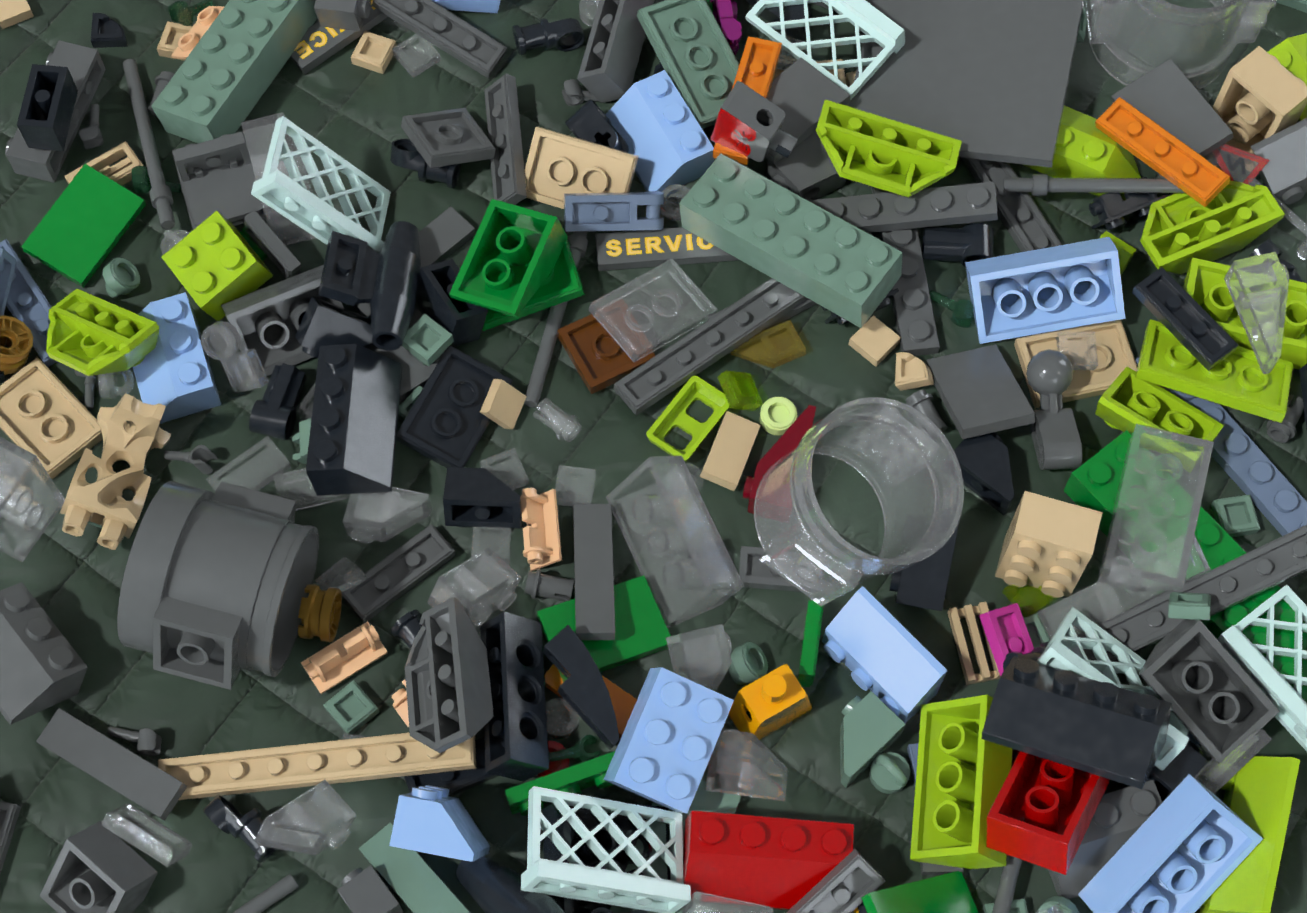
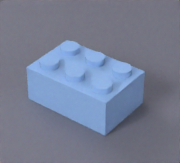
(668, 739)

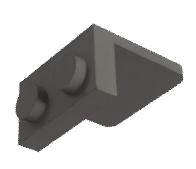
(218, 178)

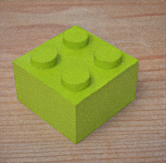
(216, 265)

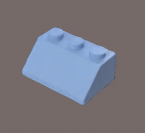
(661, 133)
(178, 367)
(883, 655)
(437, 825)

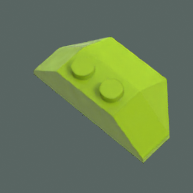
(884, 150)
(1087, 152)
(1186, 229)
(98, 335)

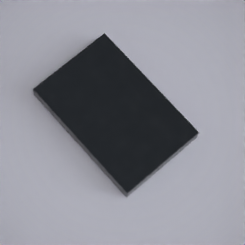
(447, 415)

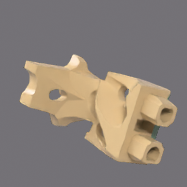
(102, 501)

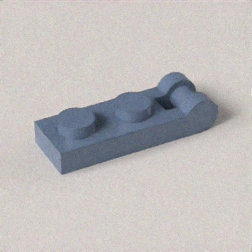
(612, 211)

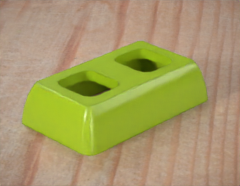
(676, 416)

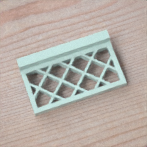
(859, 13)
(315, 213)
(1099, 641)
(1261, 670)
(610, 884)

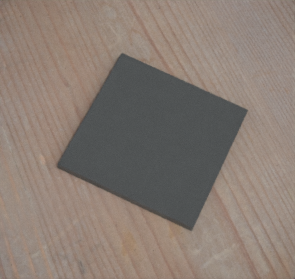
(978, 73)

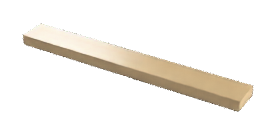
(312, 763)

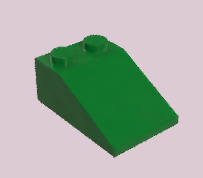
(509, 258)

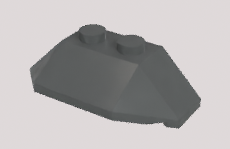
(447, 679)

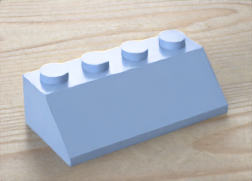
(1046, 290)
(1174, 856)

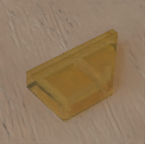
(772, 346)

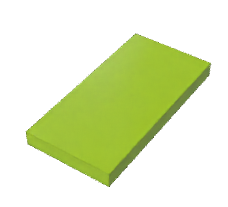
(1232, 382)

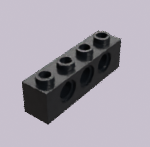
(518, 731)

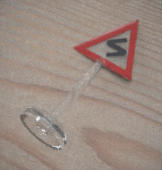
(1244, 168)

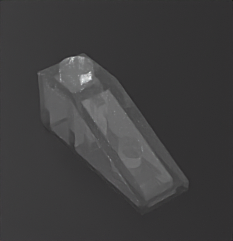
(1260, 297)

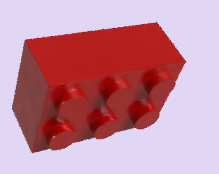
(1043, 812)

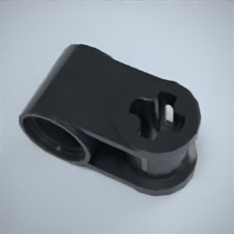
(594, 126)

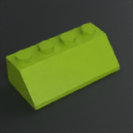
(1208, 288)
(956, 785)
(1262, 798)

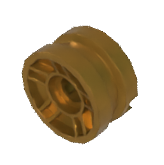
(18, 339)
(320, 613)

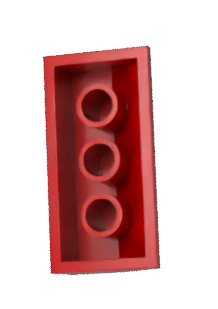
(760, 856)

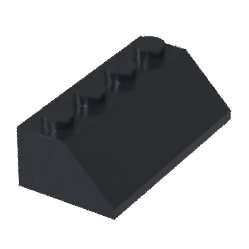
(353, 421)
(1078, 721)

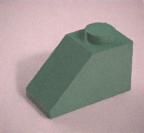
(864, 734)

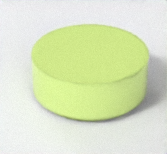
(777, 415)

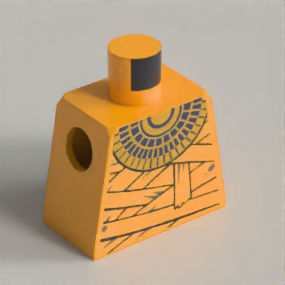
(771, 703)

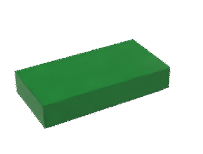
(810, 644)

